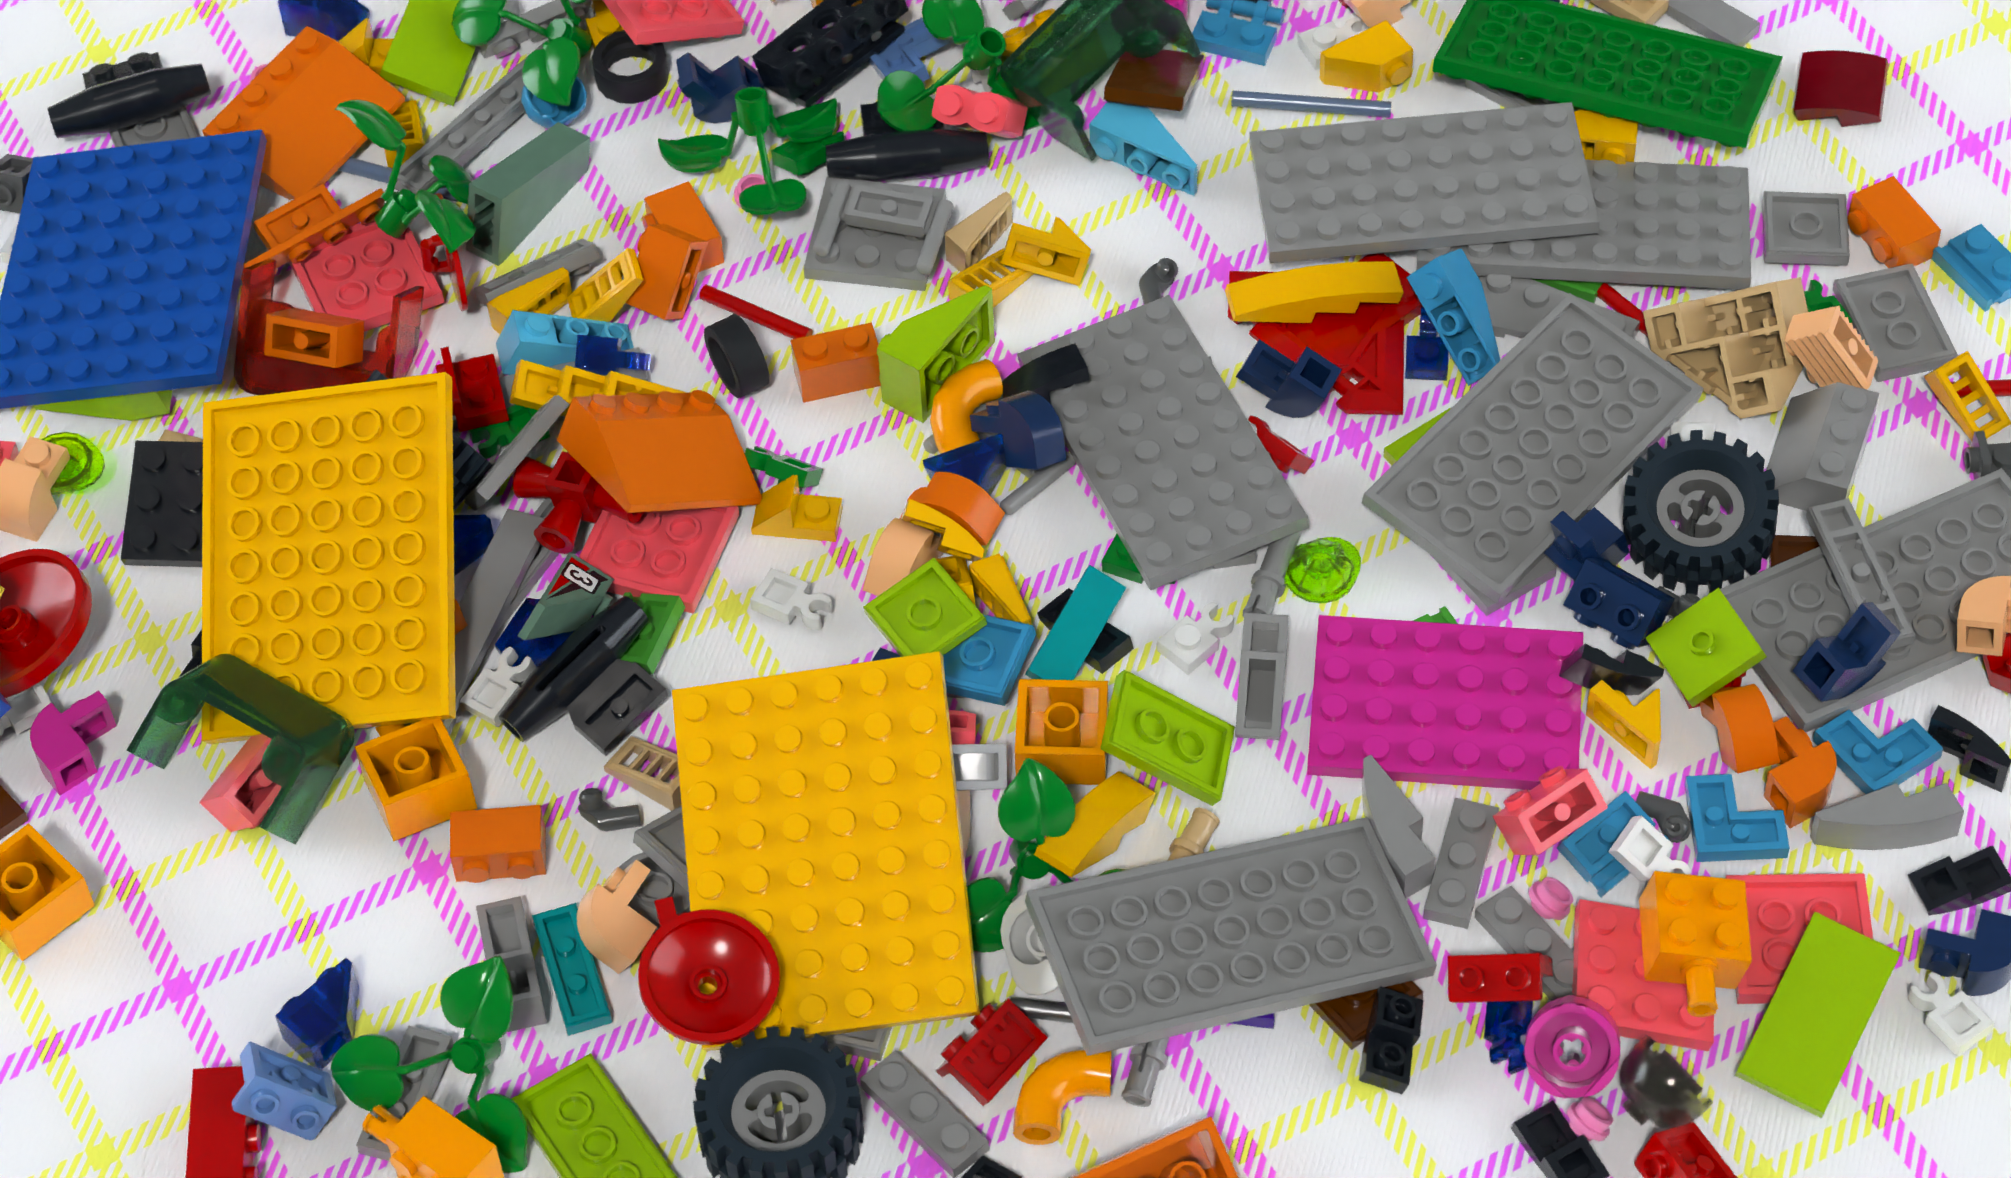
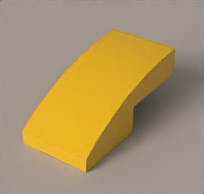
(954, 538)

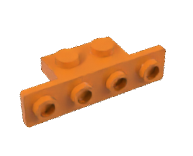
(308, 222)

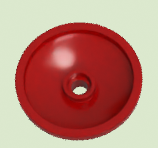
(712, 950)

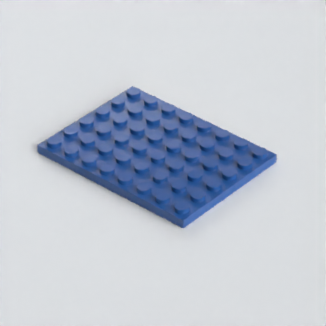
(127, 269)

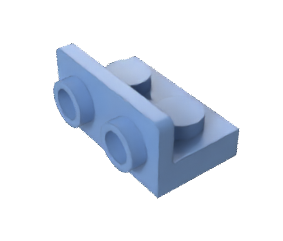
(284, 1092)

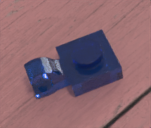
(1426, 353)
(605, 355)
(1503, 1028)

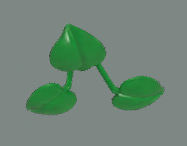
(546, 71)
(902, 95)
(754, 116)
(404, 206)
(1029, 809)
(471, 999)

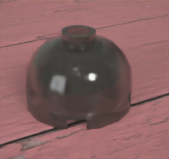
(1659, 1088)

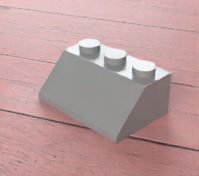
(1822, 444)

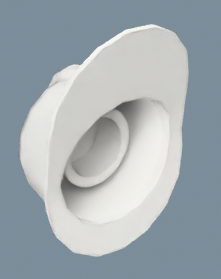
(1025, 951)

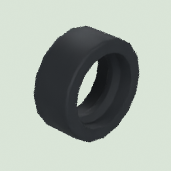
(634, 87)
(736, 356)

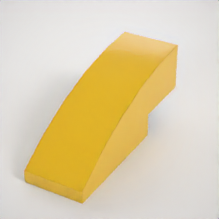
(1098, 824)

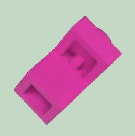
(63, 738)

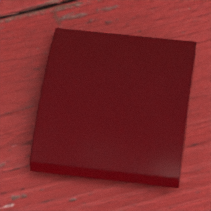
(1841, 86)

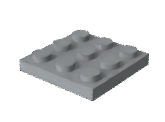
(868, 254)

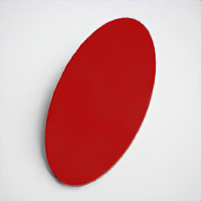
(450, 265)

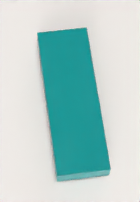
(1076, 627)
(571, 970)

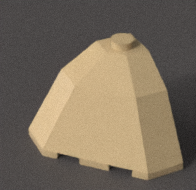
(1734, 344)

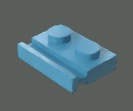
(1977, 266)
(1590, 844)

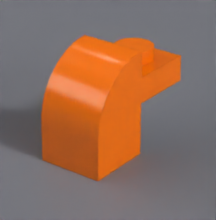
(963, 503)
(1743, 727)
(1804, 774)

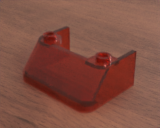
(269, 375)

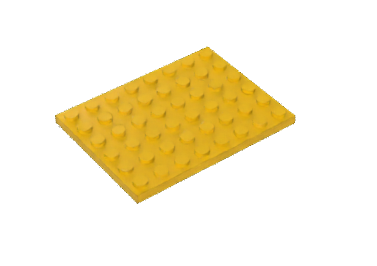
(333, 547)
(836, 833)

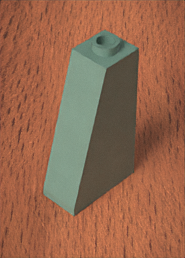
(523, 190)

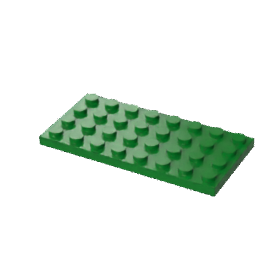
(1611, 66)

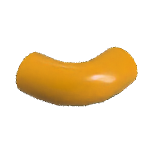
(958, 400)
(1052, 1087)

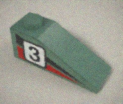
(569, 600)

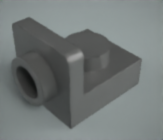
(13, 181)
(1987, 458)

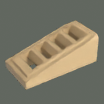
(977, 233)
(655, 788)

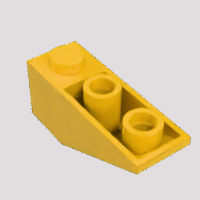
(1606, 137)

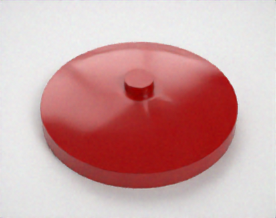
(40, 615)

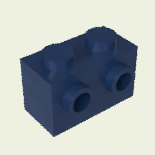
(1617, 602)

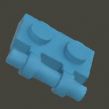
(1236, 37)

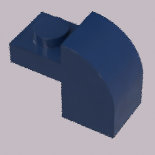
(714, 91)
(1291, 386)
(1029, 430)
(1587, 538)
(1852, 658)
(1980, 960)

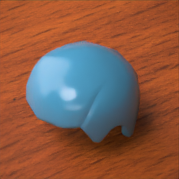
(549, 114)

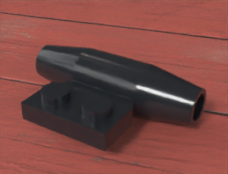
(128, 95)
(904, 155)
(590, 682)

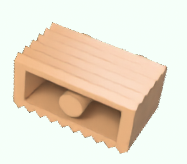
(1830, 348)

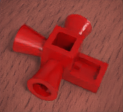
(574, 498)

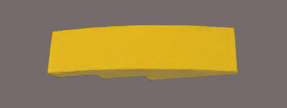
(1303, 291)
(538, 383)

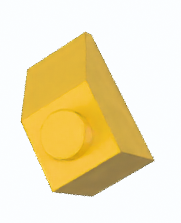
(1368, 60)

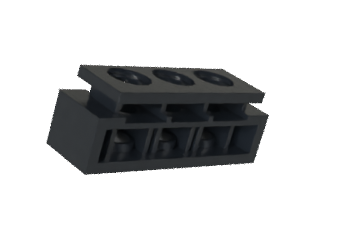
(793, 72)

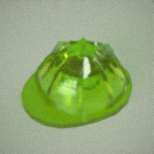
(83, 467)
(1323, 569)

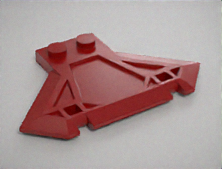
(1361, 343)

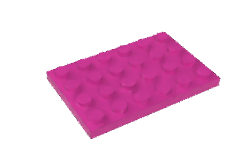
(1443, 702)

